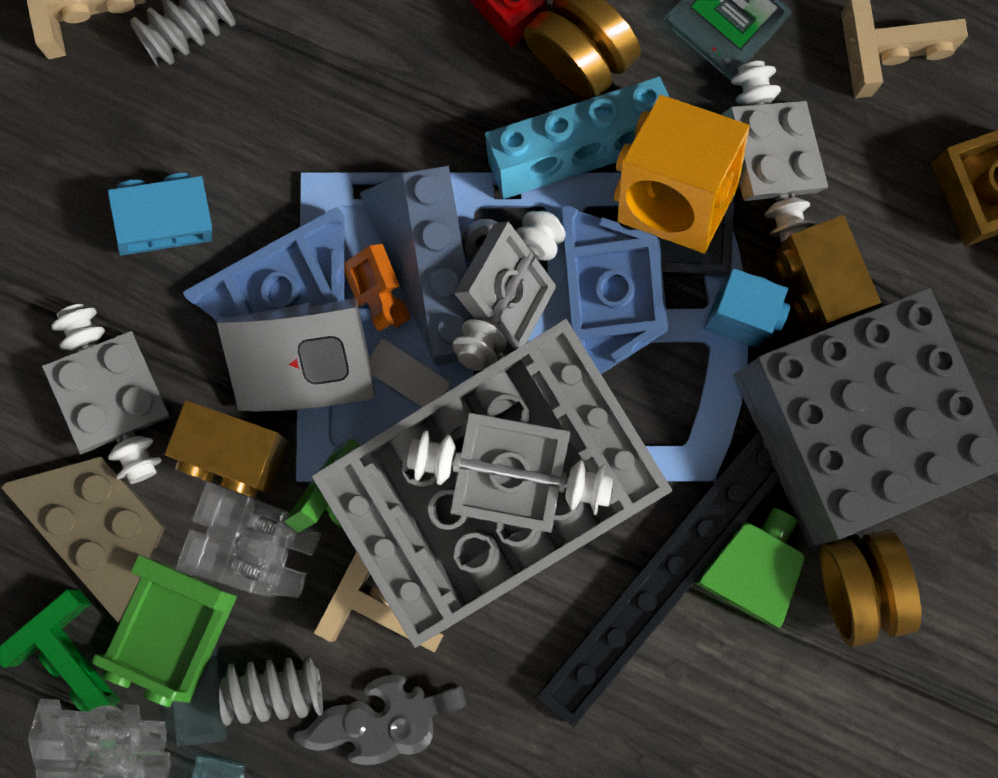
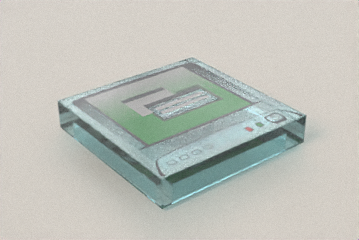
(727, 30)

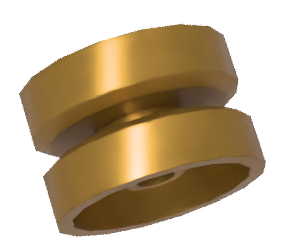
(582, 45)
(870, 587)

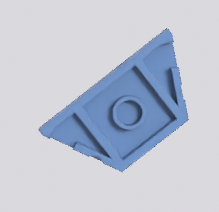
(285, 273)
(613, 287)

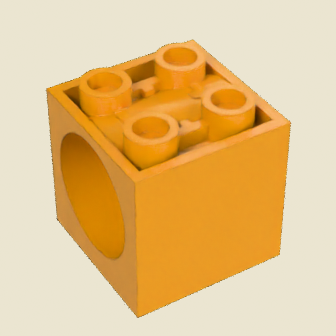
(680, 172)

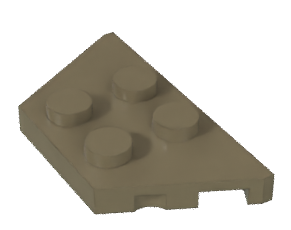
(92, 525)

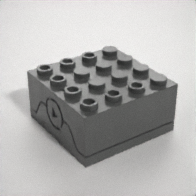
(870, 418)

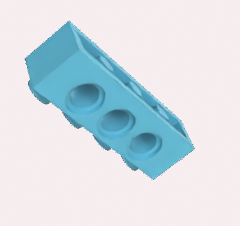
(568, 139)

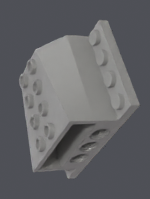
(447, 564)

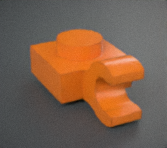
(371, 284)

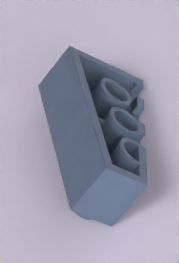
(424, 245)

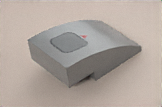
(298, 357)

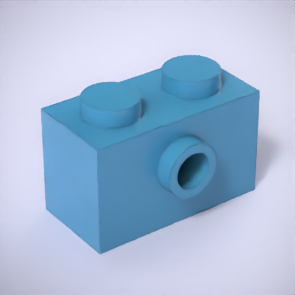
(160, 214)
(748, 309)

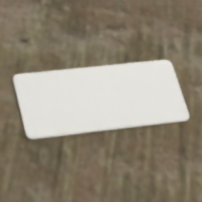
(406, 374)

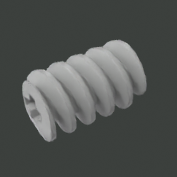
(179, 25)
(270, 691)

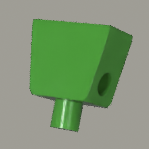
(757, 569)

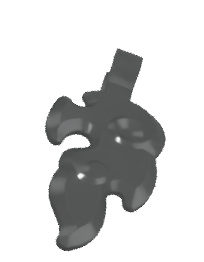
(401, 727)

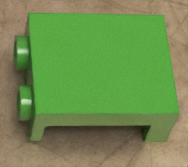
(166, 633)

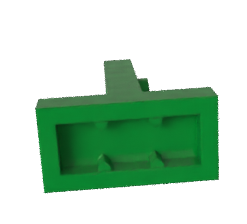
(59, 652)

